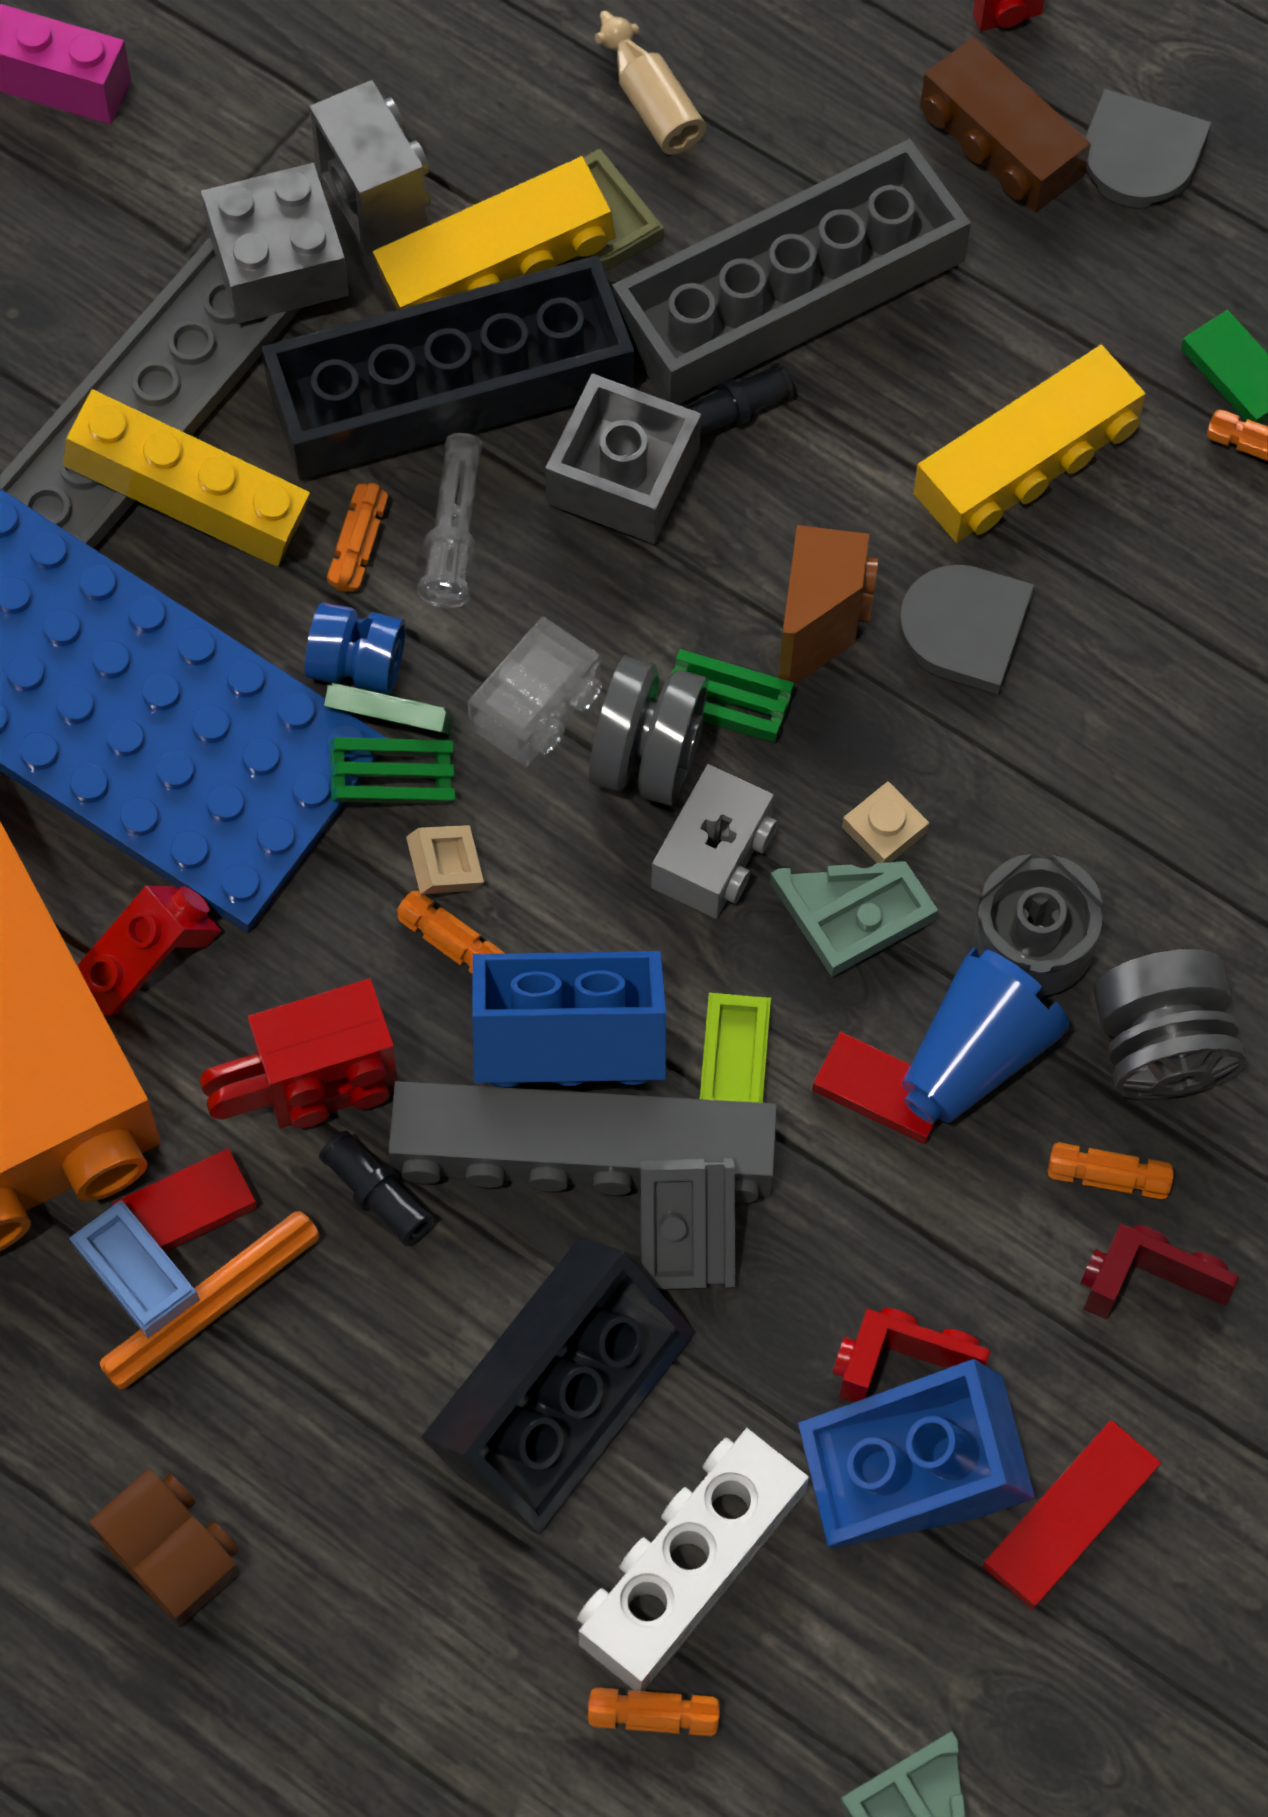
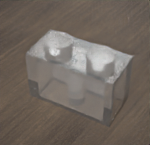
(535, 692)

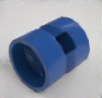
(355, 648)

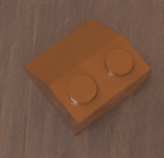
(826, 598)

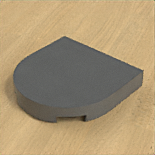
(1142, 150)
(964, 623)

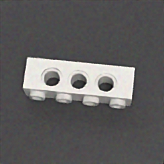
(640, 1648)

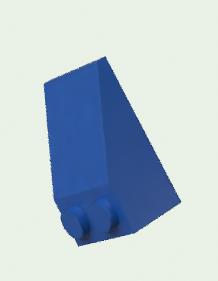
(917, 1457)

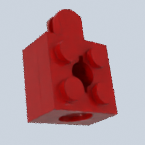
(309, 1060)

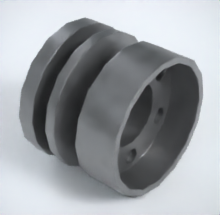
(1169, 1024)

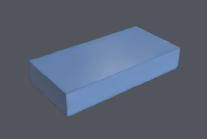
(134, 1269)

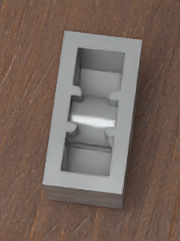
(716, 809)

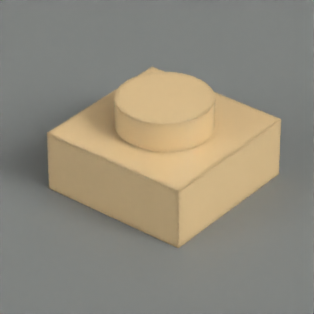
(885, 824)
(445, 859)

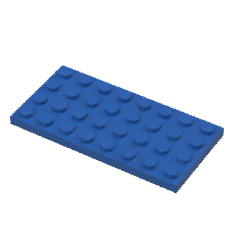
(158, 723)

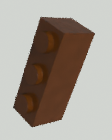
(1004, 125)

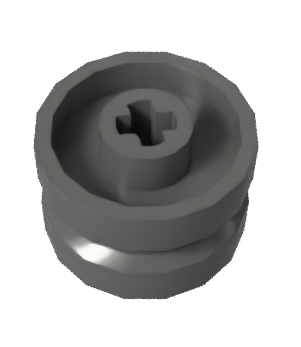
(657, 733)

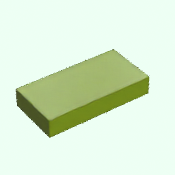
(735, 1048)

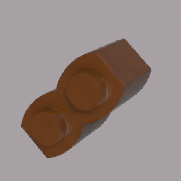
(166, 1546)

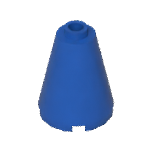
(980, 1037)

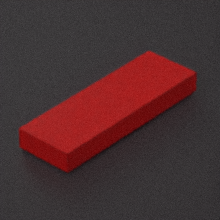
(1071, 1515)

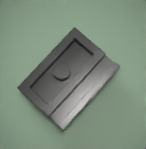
(687, 1222)

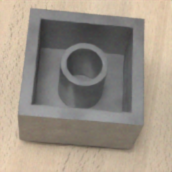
(370, 166)
(275, 243)
(623, 458)

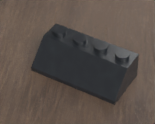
(559, 1383)

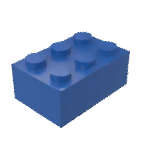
(568, 1018)

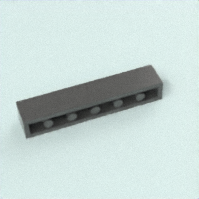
(572, 1137)

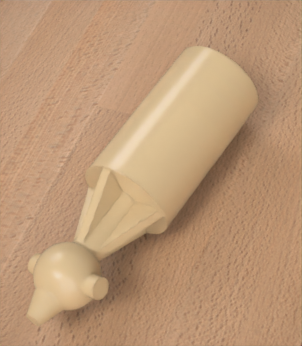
(652, 88)

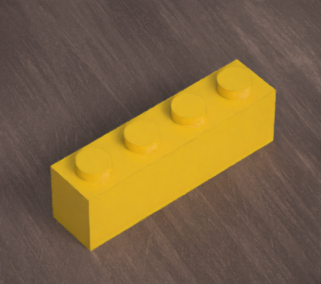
(500, 237)
(1029, 444)
(184, 478)

